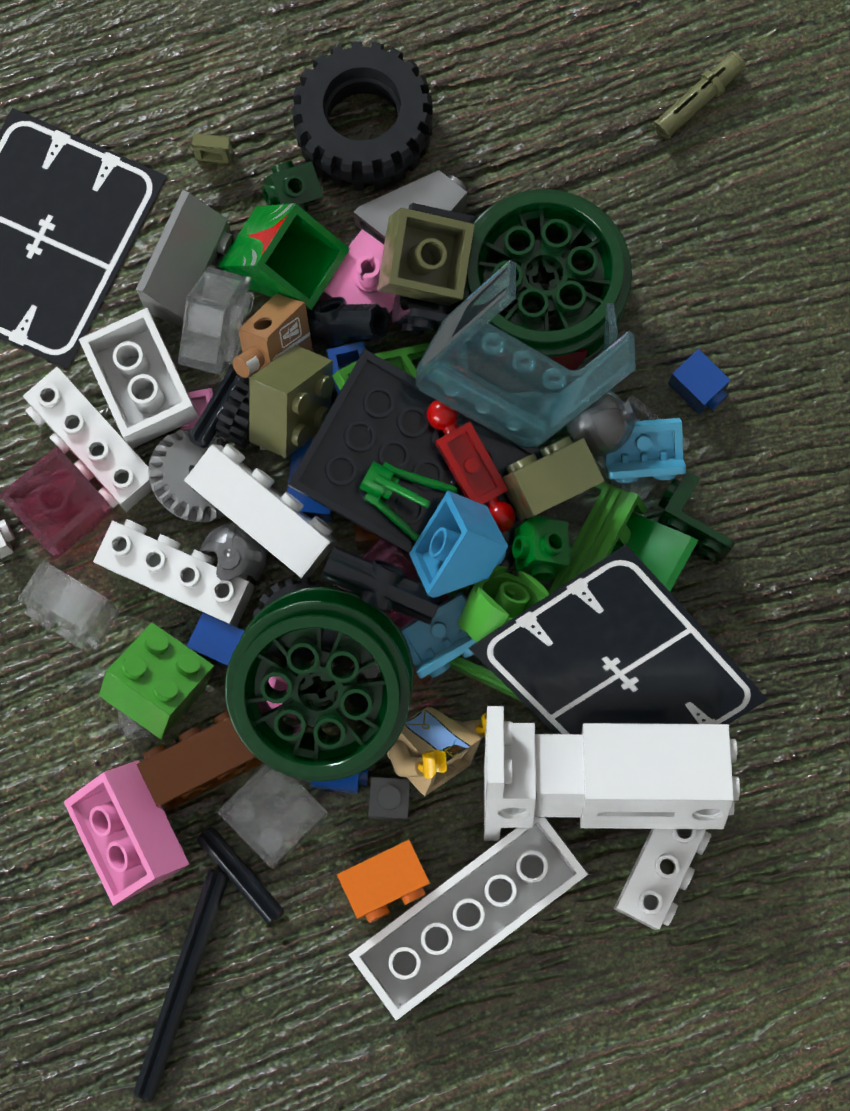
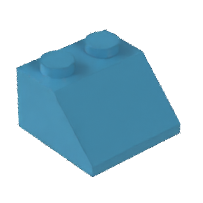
(457, 546)

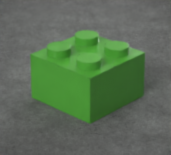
(156, 680)

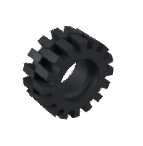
(234, 418)

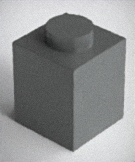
(389, 799)

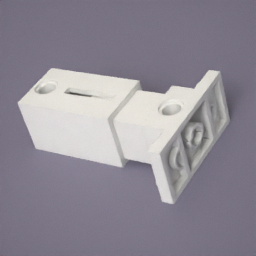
(608, 775)

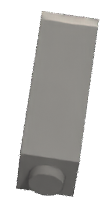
(431, 190)

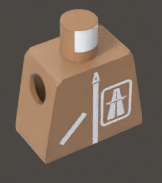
(270, 333)

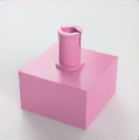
(359, 275)

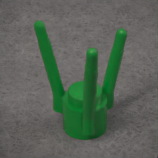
(381, 483)

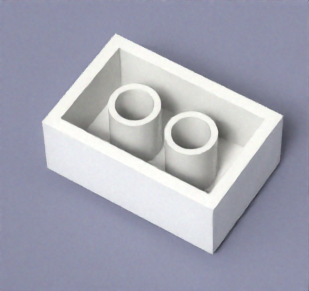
(138, 378)

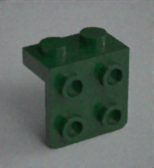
(710, 543)

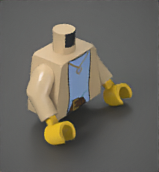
(435, 748)

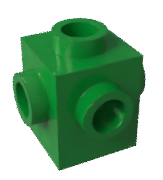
(542, 547)

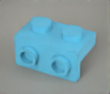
(651, 450)
(439, 642)

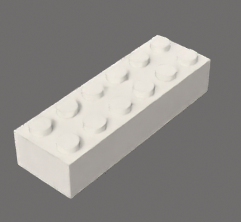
(467, 916)

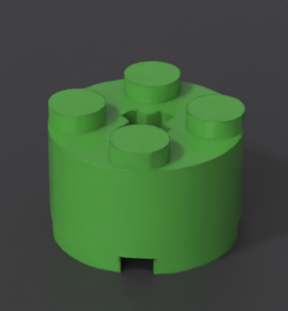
(498, 601)

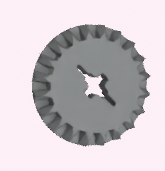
(167, 472)

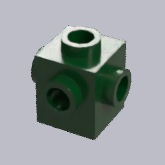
(301, 180)

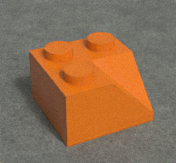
(383, 881)

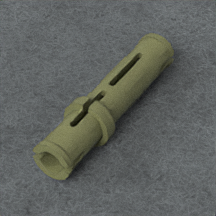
(711, 85)

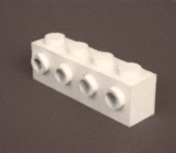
(90, 438)
(261, 510)
(173, 572)
(649, 891)

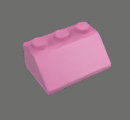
(125, 833)

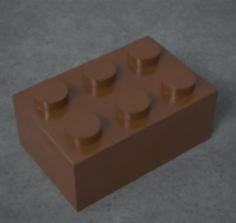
(195, 764)

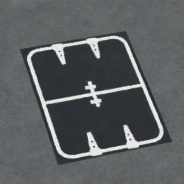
(62, 231)
(616, 654)

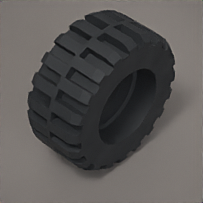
(358, 72)

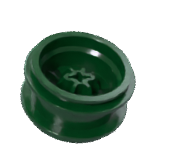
(579, 224)
(364, 636)

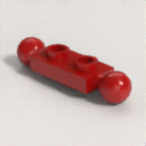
(470, 463)

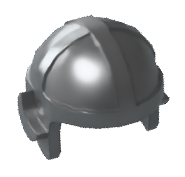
(604, 424)
(235, 552)

